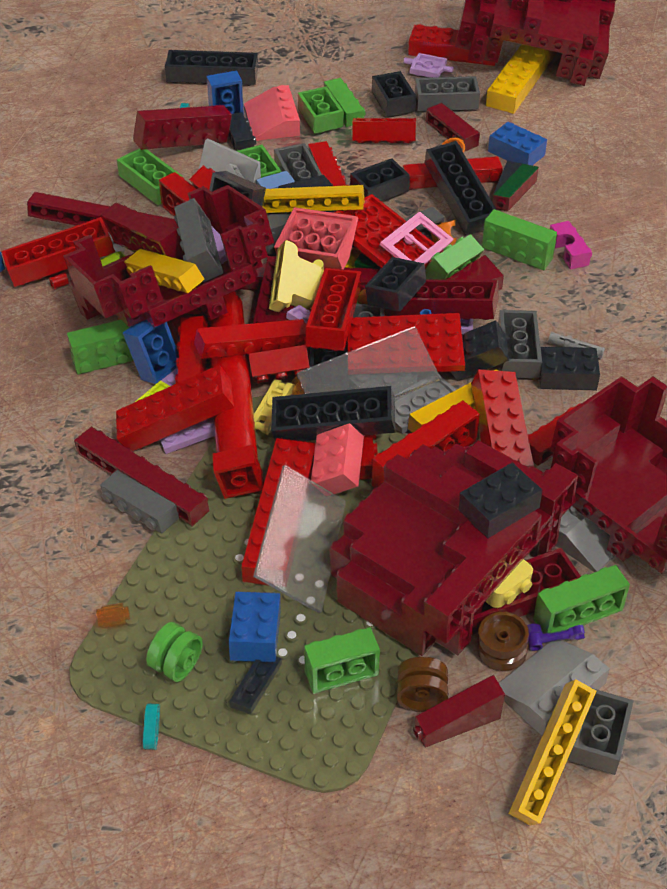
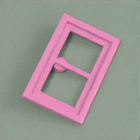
(404, 231)

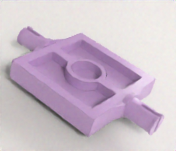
(428, 65)

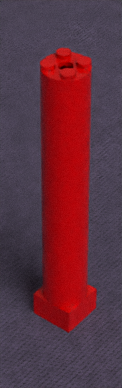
(236, 446)

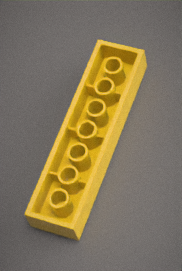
(518, 78)

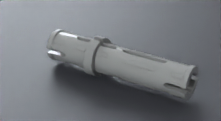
(568, 341)

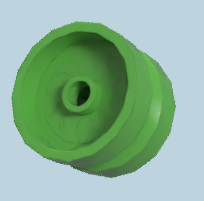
(174, 651)

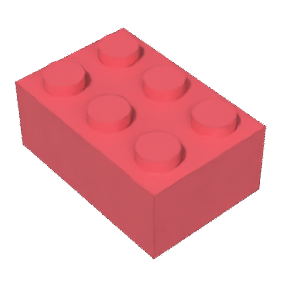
(338, 459)

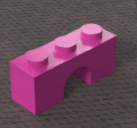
(576, 251)

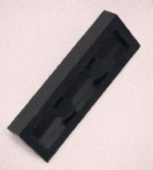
(254, 685)

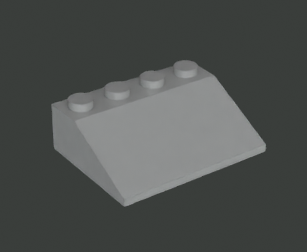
(218, 156)
(584, 540)
(539, 681)

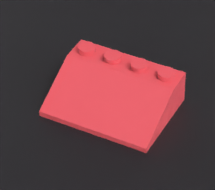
(273, 114)
(320, 236)

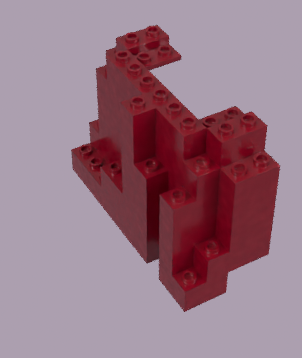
(565, 26)
(138, 296)
(621, 465)
(419, 562)

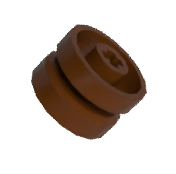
(503, 641)
(422, 683)

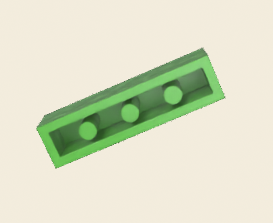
(346, 100)

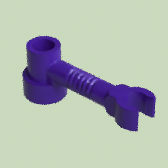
(536, 636)

